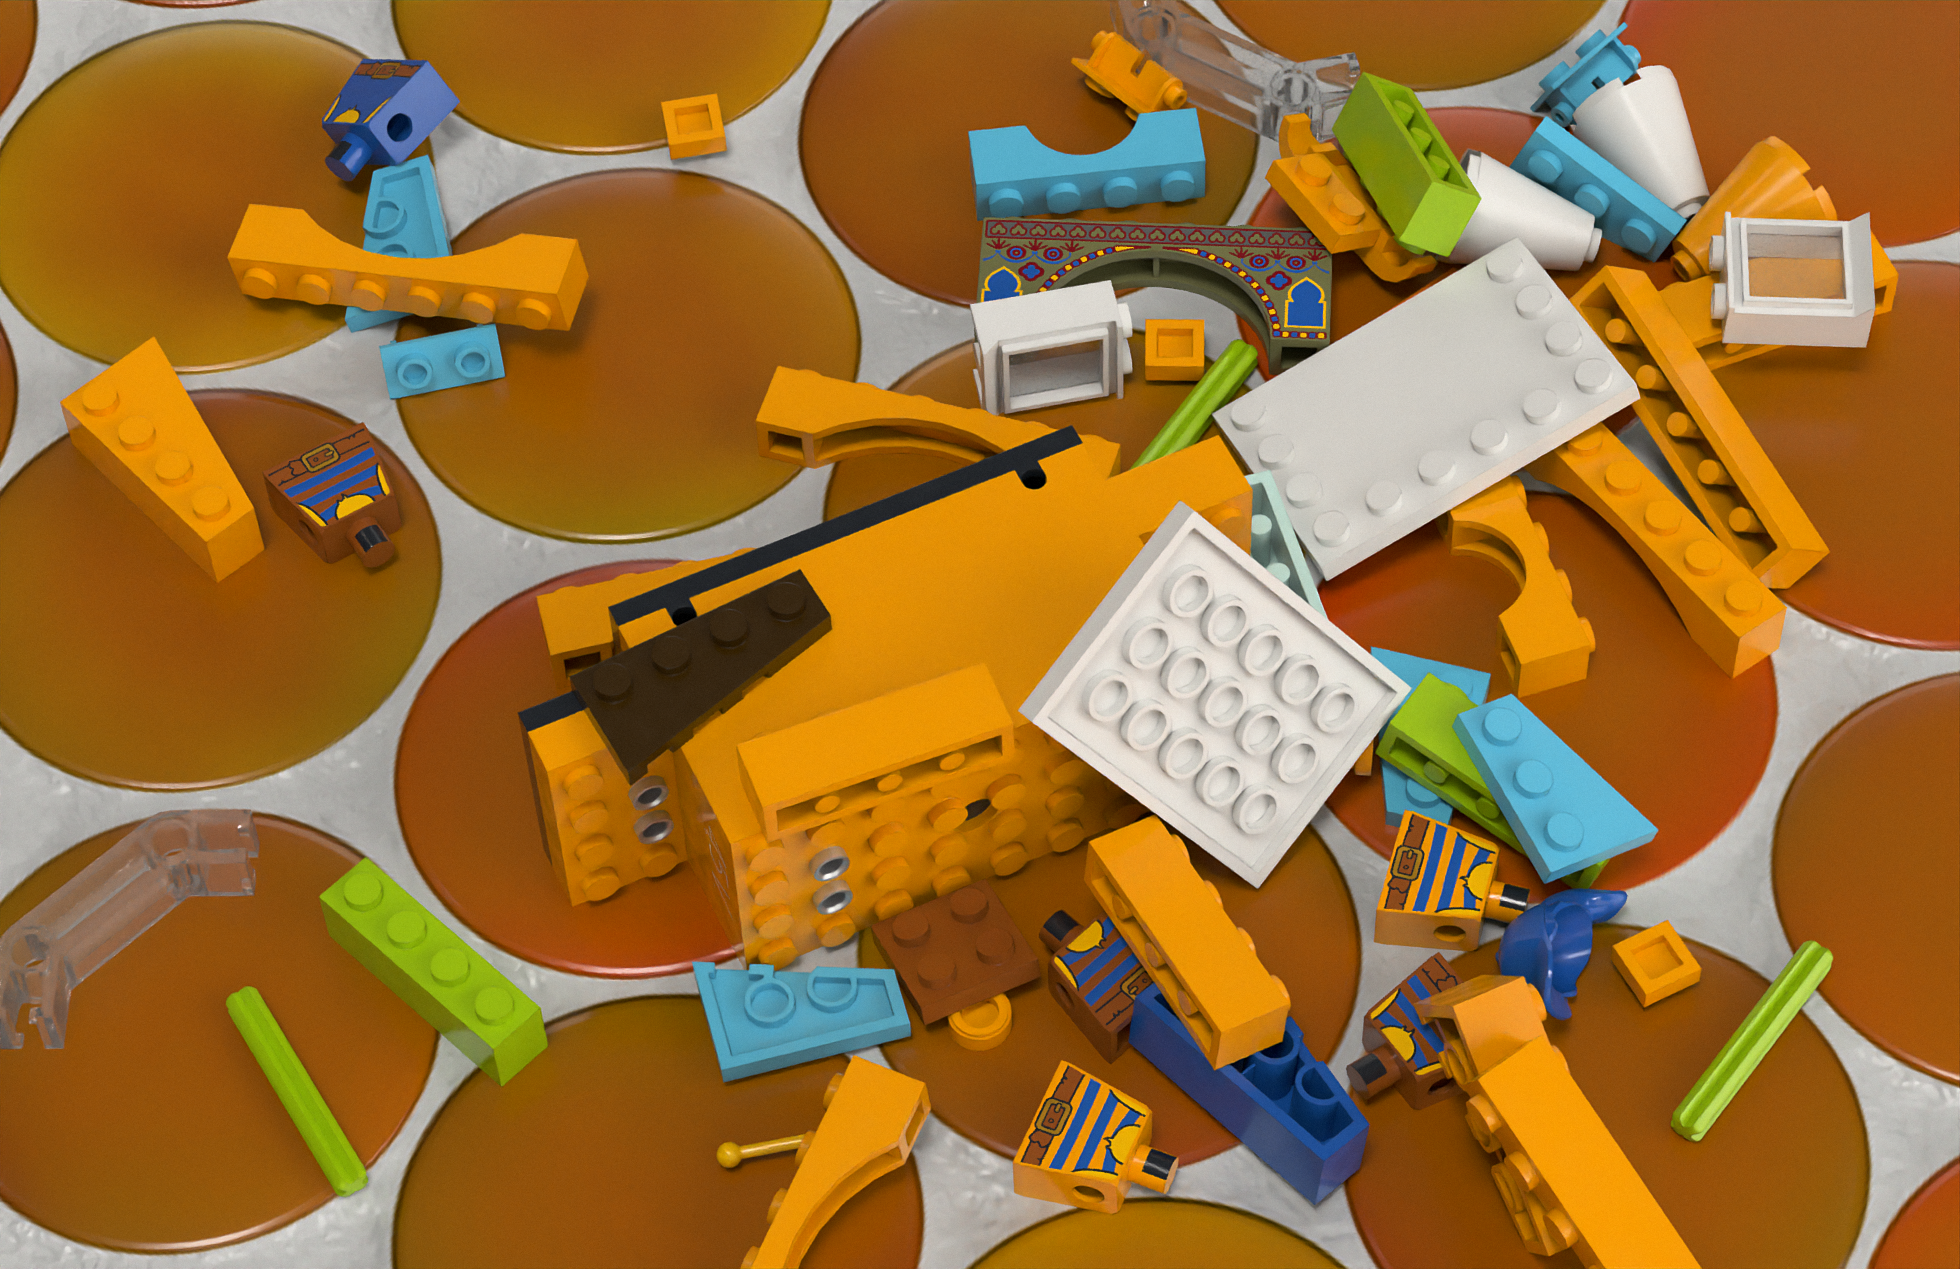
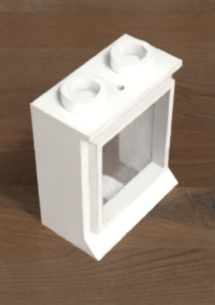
(1793, 281)
(1051, 348)

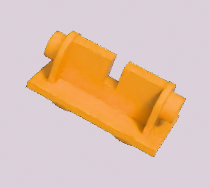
(1113, 74)

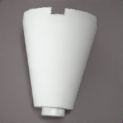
(1646, 137)
(1515, 206)

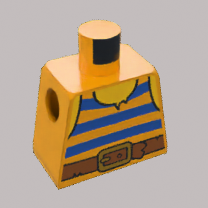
(1442, 888)
(1089, 1146)

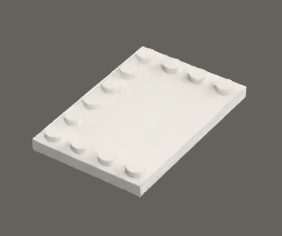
(1426, 406)
(1215, 696)

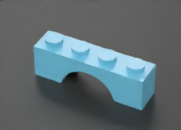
(1024, 178)

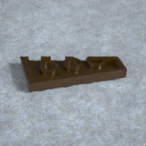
(677, 680)

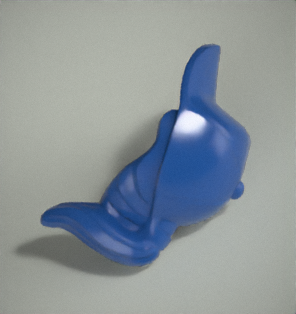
(1555, 942)

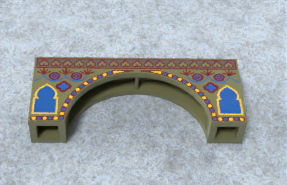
(1262, 274)

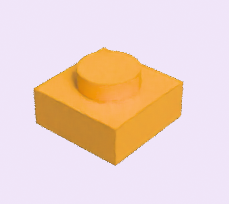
(693, 126)
(1174, 349)
(1655, 963)

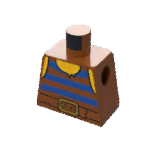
(338, 498)
(1094, 979)
(1401, 1047)

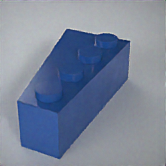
(1272, 1100)

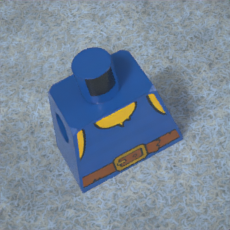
(384, 114)

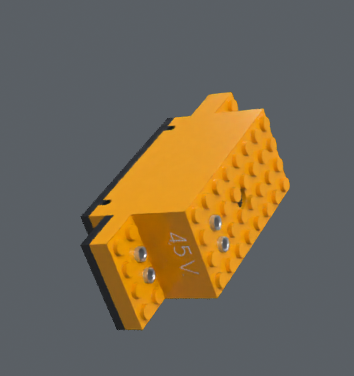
(926, 581)

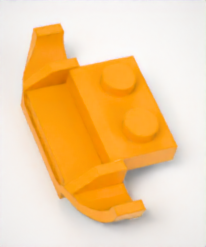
(1335, 204)

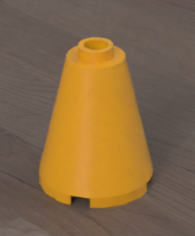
(1762, 185)

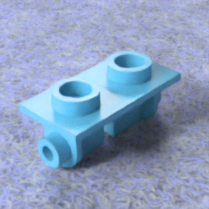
(1601, 61)
(442, 361)

